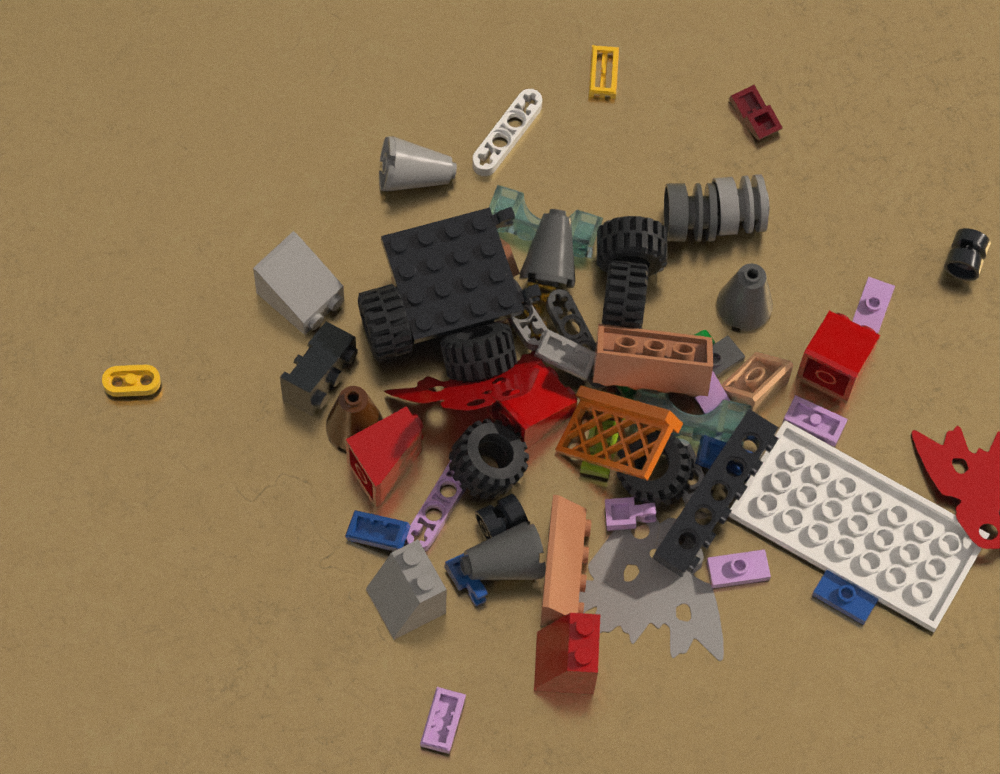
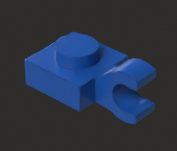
(475, 588)

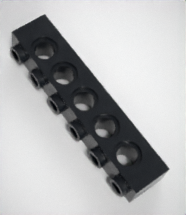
(751, 428)

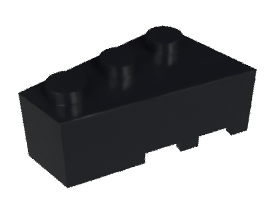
(318, 368)

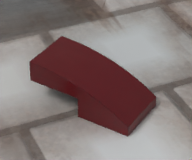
(754, 113)

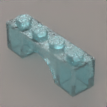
(526, 224)
(715, 424)

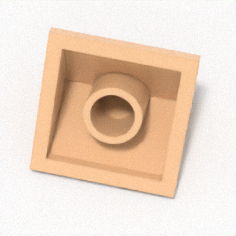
(758, 380)

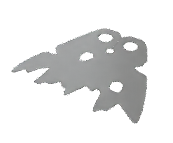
(653, 593)

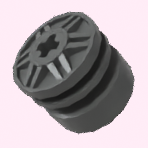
(691, 212)

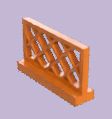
(631, 413)

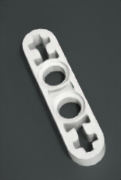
(504, 130)

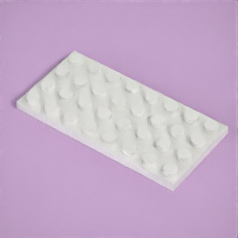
(858, 526)

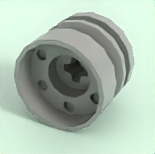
(744, 204)

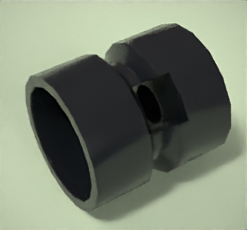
(967, 254)
(501, 517)

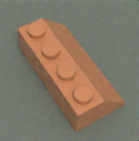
(653, 360)
(565, 560)

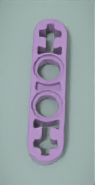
(438, 501)

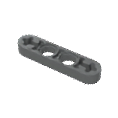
(583, 337)

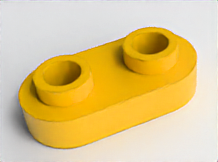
(132, 377)

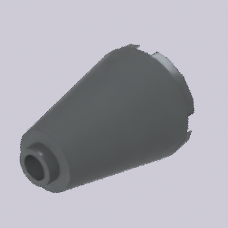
(551, 252)
(746, 299)
(506, 556)

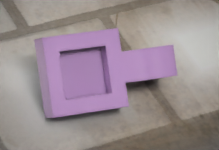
(623, 513)

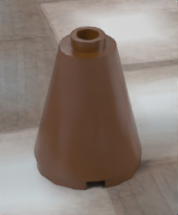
(350, 415)

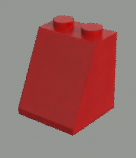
(838, 355)
(539, 410)
(385, 452)
(568, 654)

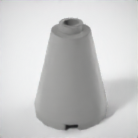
(412, 166)

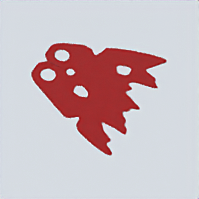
(459, 393)
(976, 487)

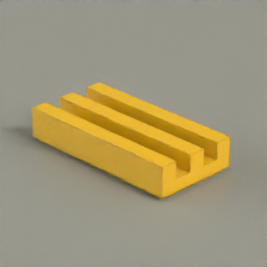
(602, 90)

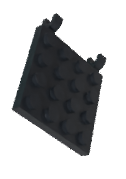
(455, 274)

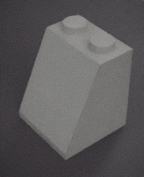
(298, 284)
(407, 590)

